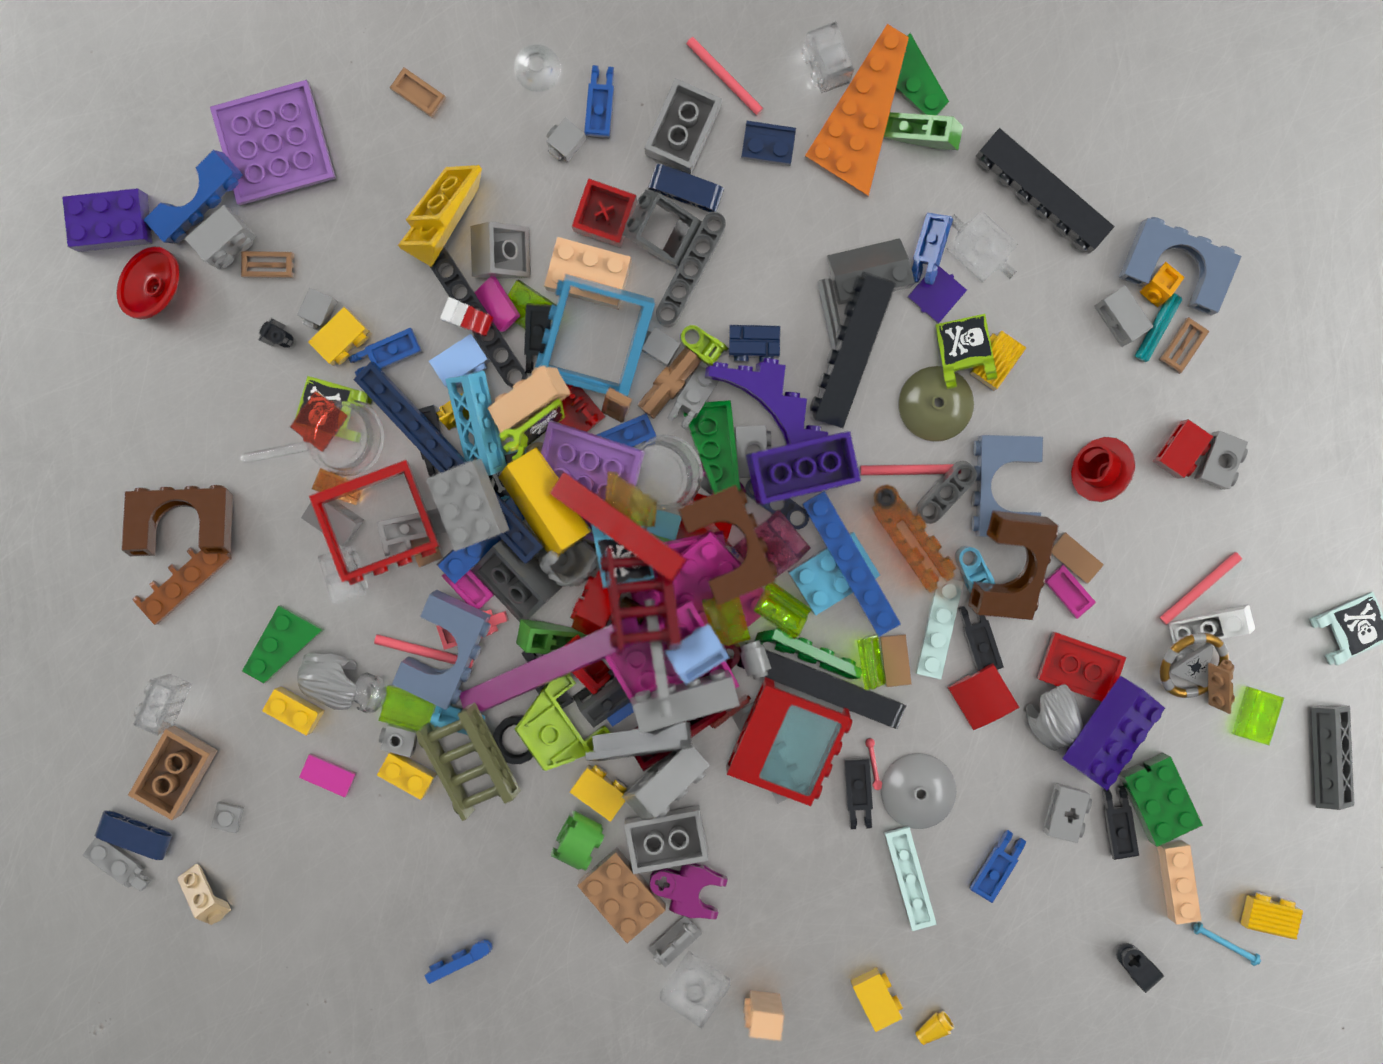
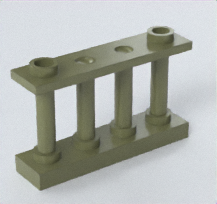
(487, 749)

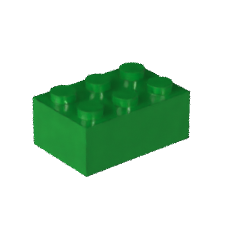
(1160, 799)

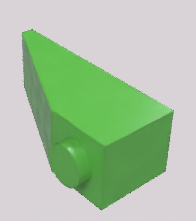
(924, 130)
(543, 636)

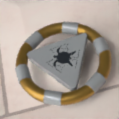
(1191, 664)

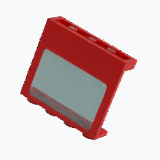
(788, 744)

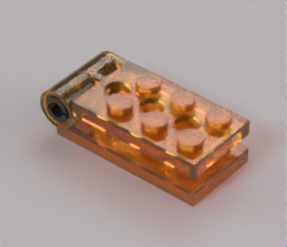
(894, 512)

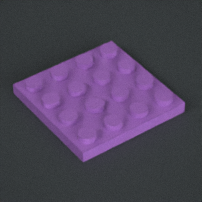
(273, 141)
(589, 458)

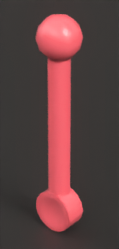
(877, 784)

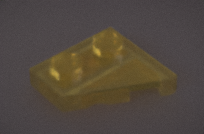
(630, 500)

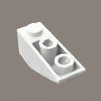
(1221, 623)

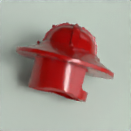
(1103, 469)

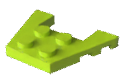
(550, 732)

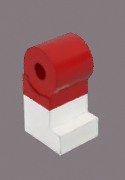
(466, 317)

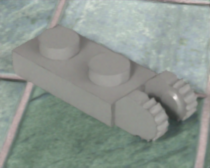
(693, 396)

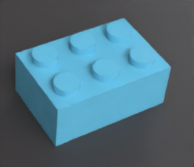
(822, 580)

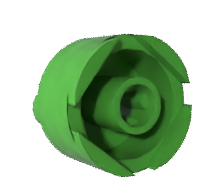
(577, 841)

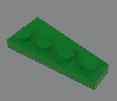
(715, 444)
(806, 652)

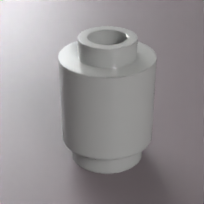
(755, 659)

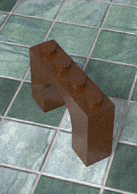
(146, 507)
(729, 508)
(1020, 596)

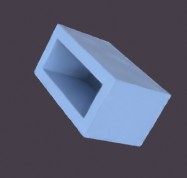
(460, 360)
(697, 654)

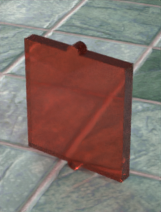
(319, 421)
(743, 701)

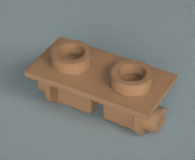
(1220, 685)

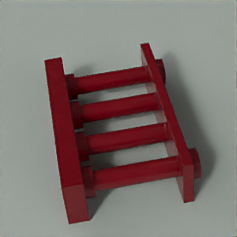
(665, 609)

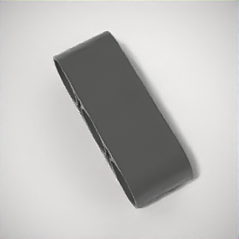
(950, 479)

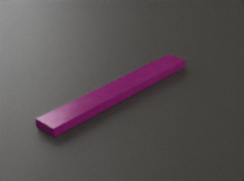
(545, 668)

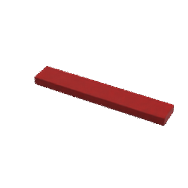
(618, 526)

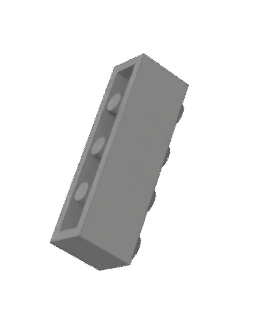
(687, 701)

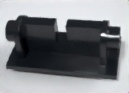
(273, 333)

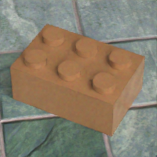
(172, 772)
(621, 896)

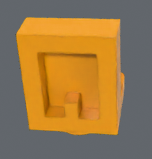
(1162, 284)

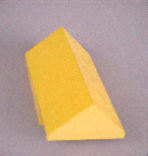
(440, 212)
(529, 485)

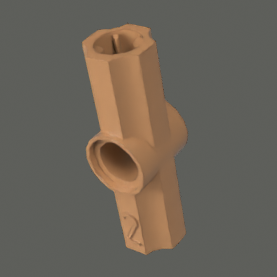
(669, 382)

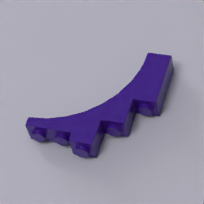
(767, 388)

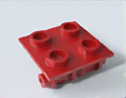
(580, 410)

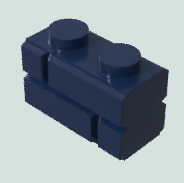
(754, 342)

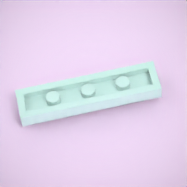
(939, 628)
(910, 878)

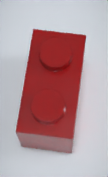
(1183, 449)

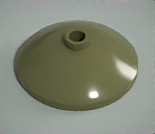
(923, 416)

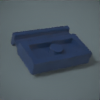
(768, 143)

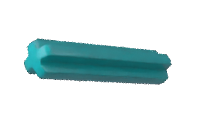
(1159, 327)

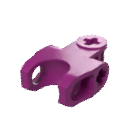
(684, 889)

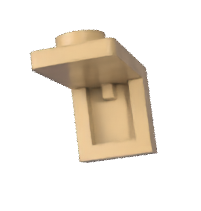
(200, 896)

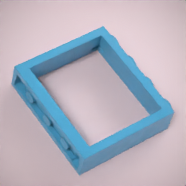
(637, 341)

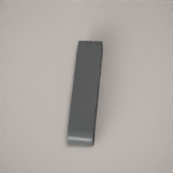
(700, 260)

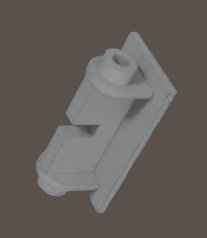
(674, 941)

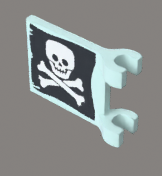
(1355, 627)

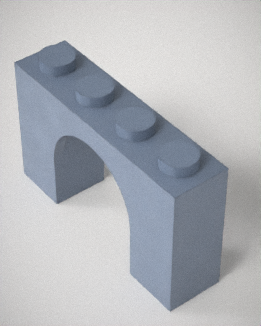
(1215, 263)
(993, 453)
(467, 627)

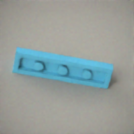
(481, 424)

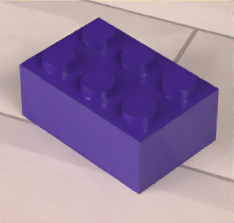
(107, 220)

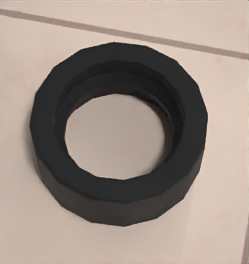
(498, 733)

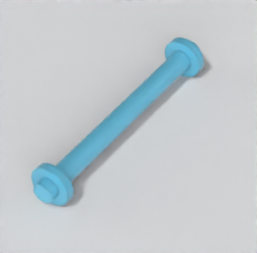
(1255, 959)

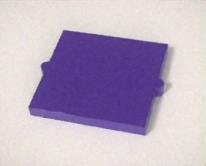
(939, 297)

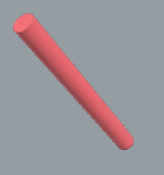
(713, 64)
(905, 469)
(1198, 590)
(417, 649)

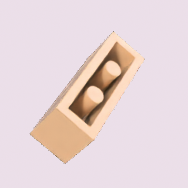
(528, 398)
(1179, 882)
(764, 1015)

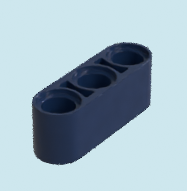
(686, 188)
(787, 509)
(133, 835)

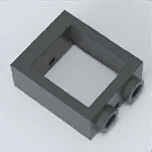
(680, 237)

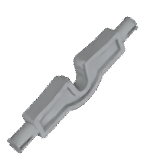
(659, 666)

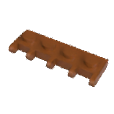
(180, 584)

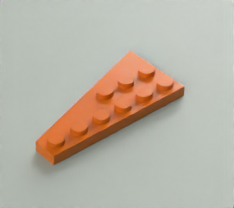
(855, 129)

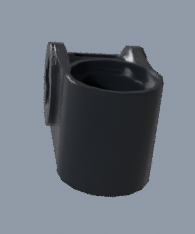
(1140, 967)

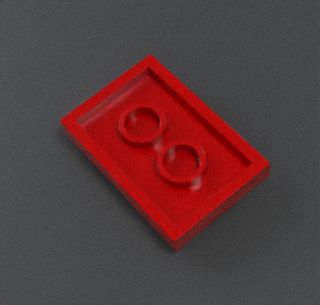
(1080, 666)

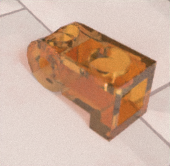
(327, 479)

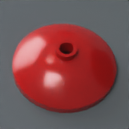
(147, 283)

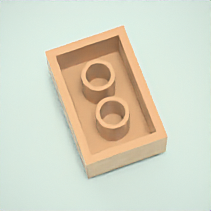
(590, 264)

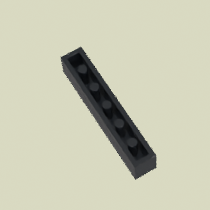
(1044, 191)
(852, 349)

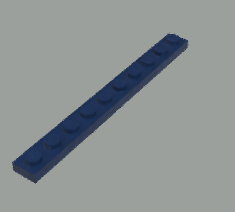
(438, 449)

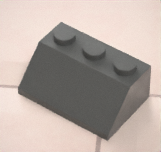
(880, 259)
(517, 585)

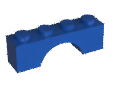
(216, 177)

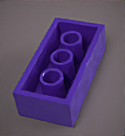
(803, 467)
(1114, 733)

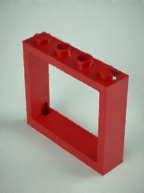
(360, 483)

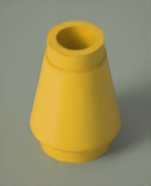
(935, 1028)

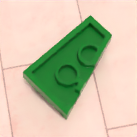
(918, 82)
(279, 643)

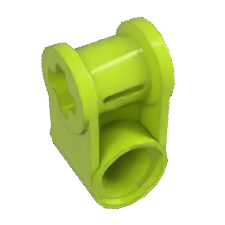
(704, 345)

